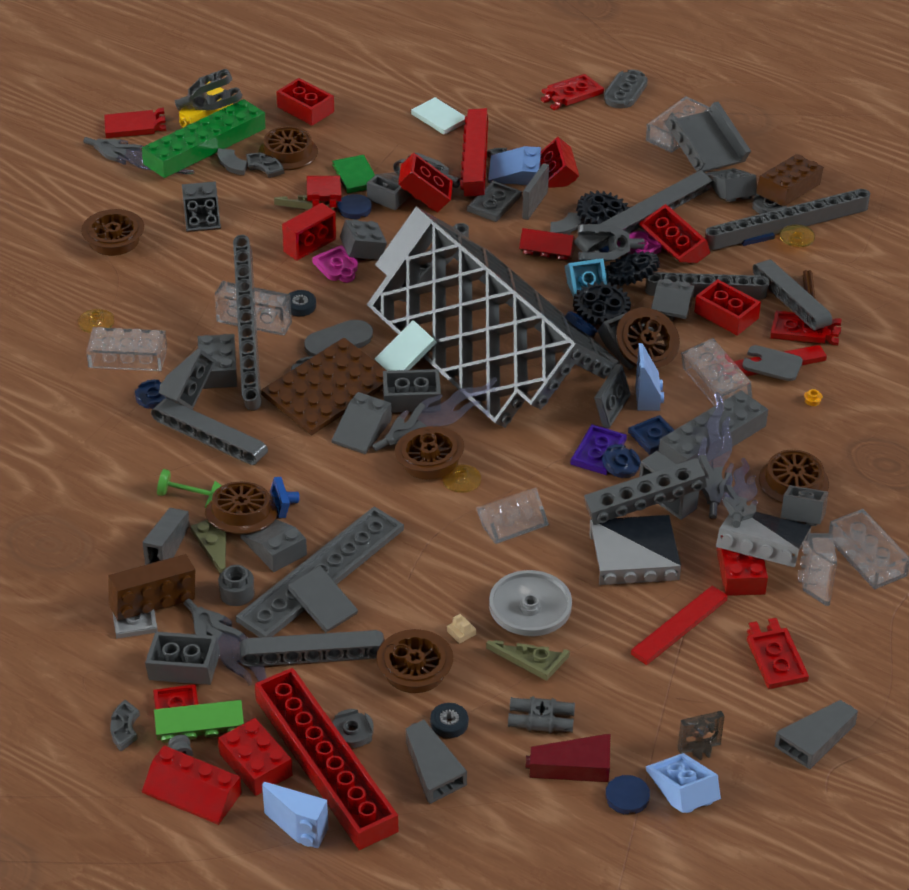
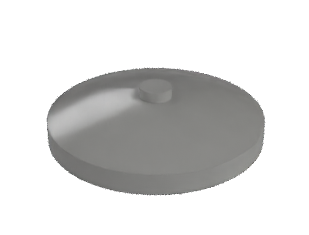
(530, 603)

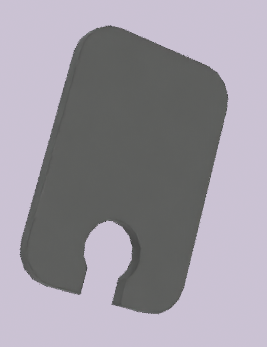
(773, 363)

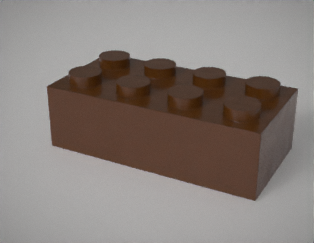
(789, 180)
(151, 587)

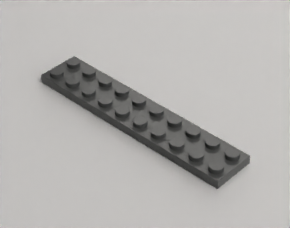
(337, 558)

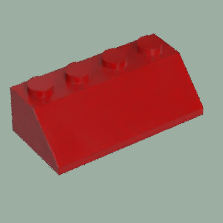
(676, 235)
(192, 785)

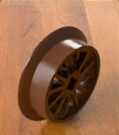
(290, 146)
(113, 231)
(660, 324)
(429, 452)
(794, 468)
(241, 508)
(412, 668)

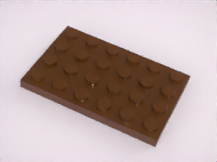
(325, 385)

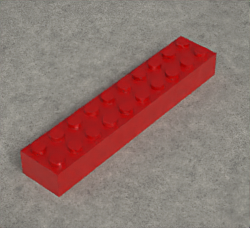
(326, 759)

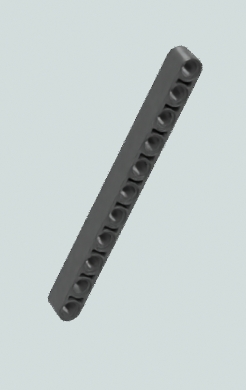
(629, 219)
(774, 221)
(247, 322)

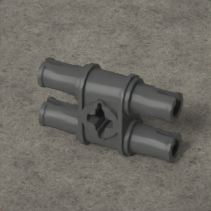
(544, 722)

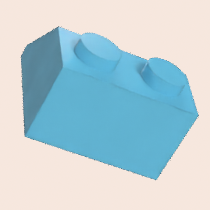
(585, 272)

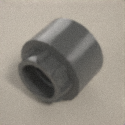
(236, 585)

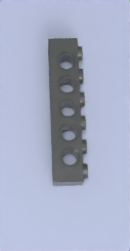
(645, 491)

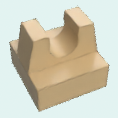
(461, 629)

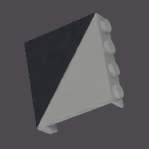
(764, 538)
(636, 550)

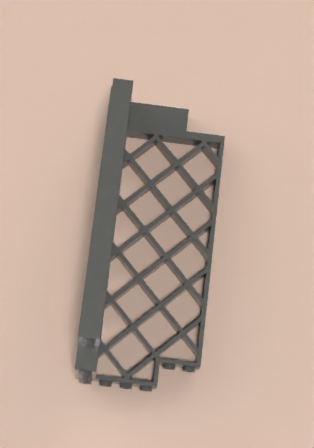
(530, 310)

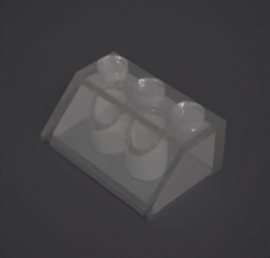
(513, 515)
(818, 566)

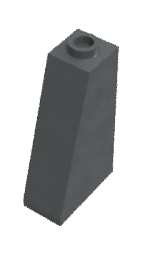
(166, 536)
(817, 733)
(434, 763)

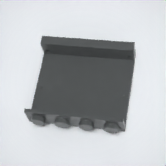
(709, 139)

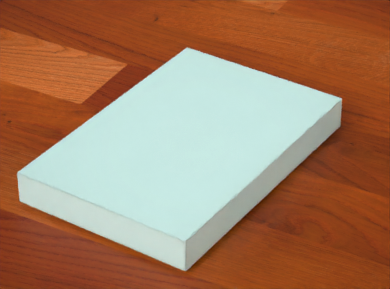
(439, 116)
(406, 348)

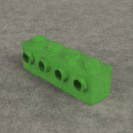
(198, 720)

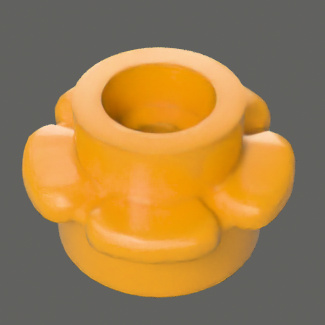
(813, 397)

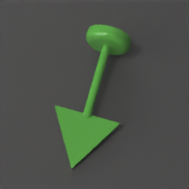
(164, 483)

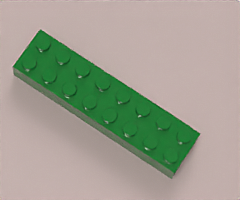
(203, 138)

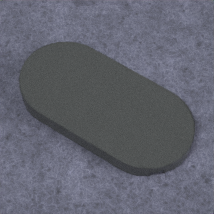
(625, 89)
(355, 331)

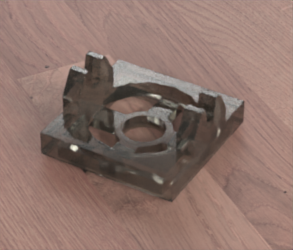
(702, 724)

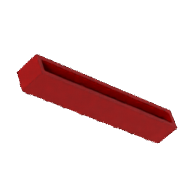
(474, 152)

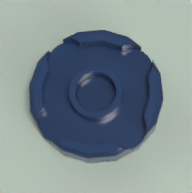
(354, 206)
(578, 322)
(148, 395)
(621, 461)
(627, 794)

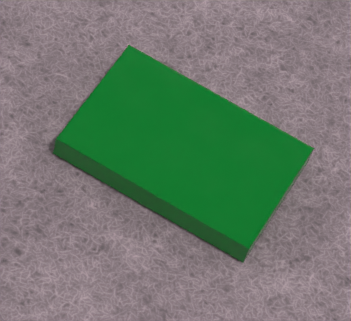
(353, 173)

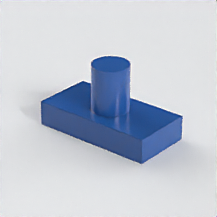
(281, 497)

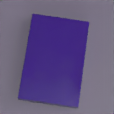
(592, 447)

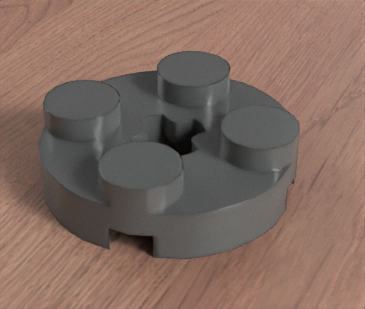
(764, 205)
(363, 723)

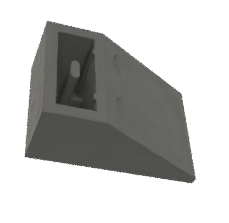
(386, 191)
(201, 206)

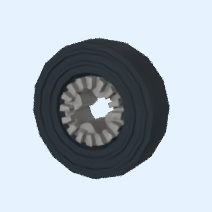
(302, 303)
(451, 711)

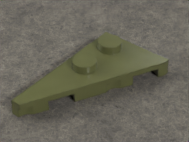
(301, 202)
(213, 543)
(531, 658)

